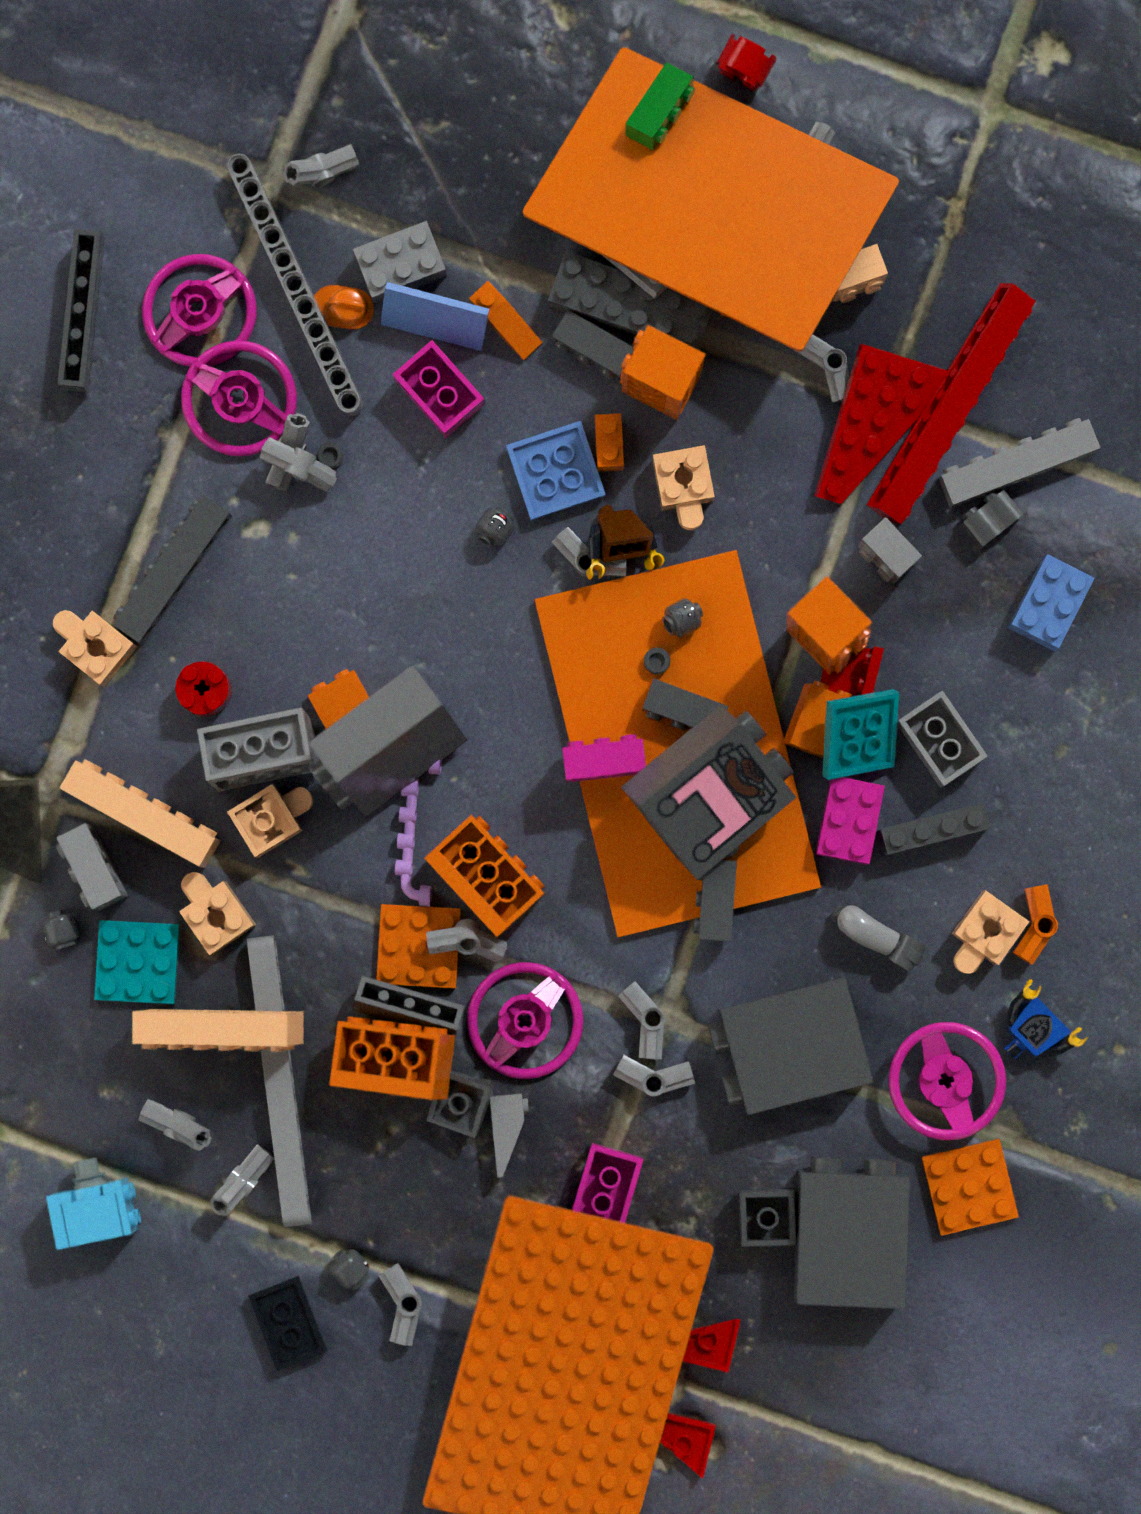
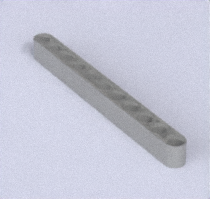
(286, 276)
(280, 1089)

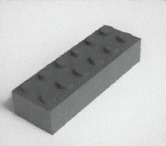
(618, 303)

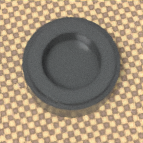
(330, 455)
(656, 661)

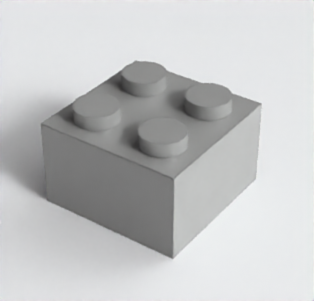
(888, 551)

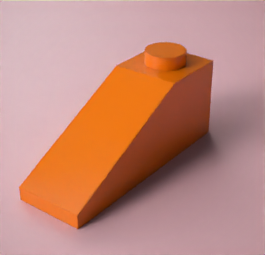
(506, 321)

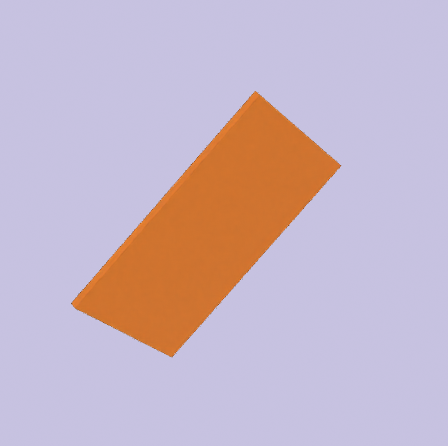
(597, 662)

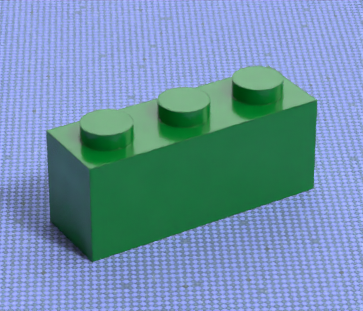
(660, 106)

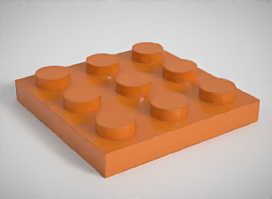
(404, 946)
(969, 1186)

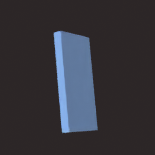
(434, 316)

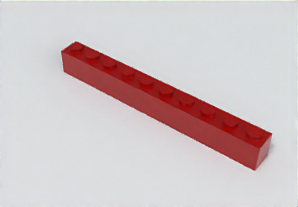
(951, 403)

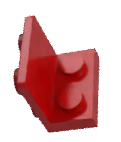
(858, 676)

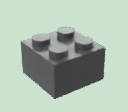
(767, 1217)

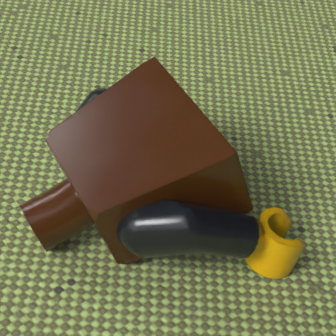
(619, 537)

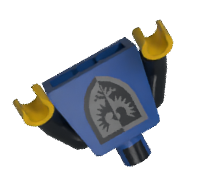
(1037, 1027)

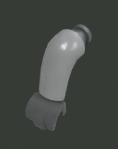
(875, 936)

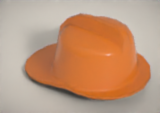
(345, 306)

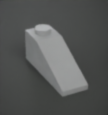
(507, 1121)

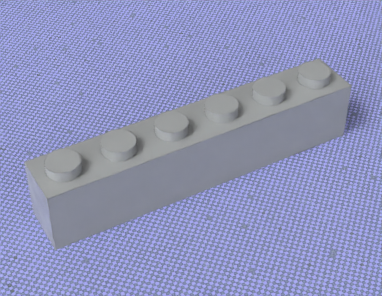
(1019, 463)

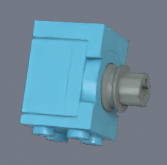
(93, 1208)

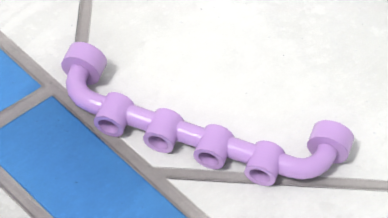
(407, 841)

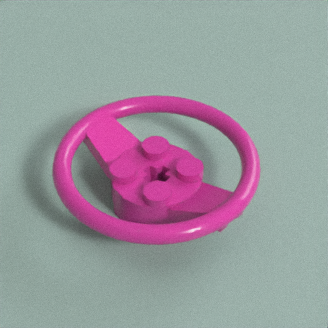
(182, 321)
(220, 387)
(539, 1006)
(953, 1099)

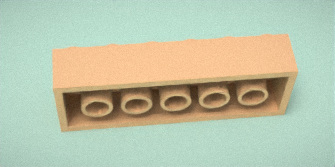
(139, 813)
(217, 1029)

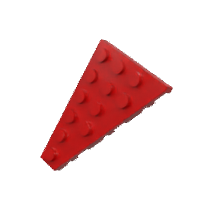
(878, 407)

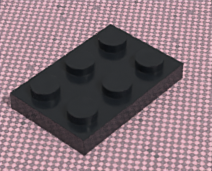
(287, 1323)

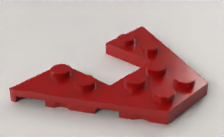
(689, 1437)

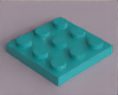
(860, 734)
(137, 962)

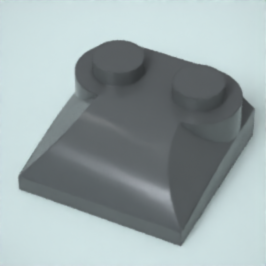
(465, 1105)

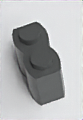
(991, 519)

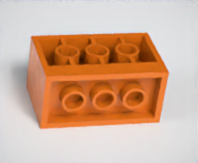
(661, 371)
(829, 626)
(467, 880)
(392, 1058)

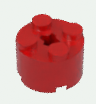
(745, 61)
(192, 678)

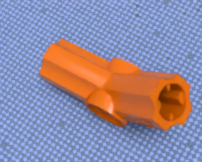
(1034, 940)

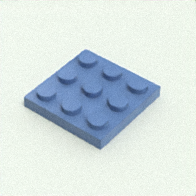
(555, 470)

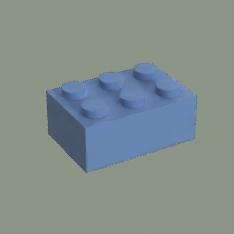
(1050, 602)

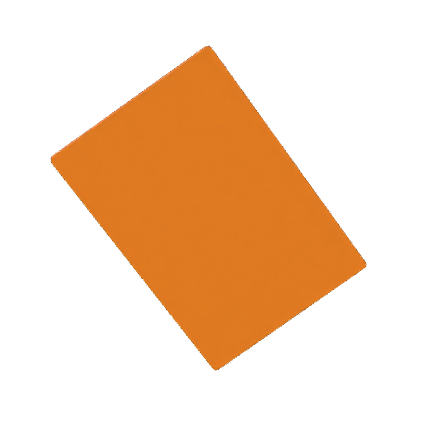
(719, 209)
(567, 1365)

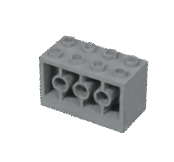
(257, 749)

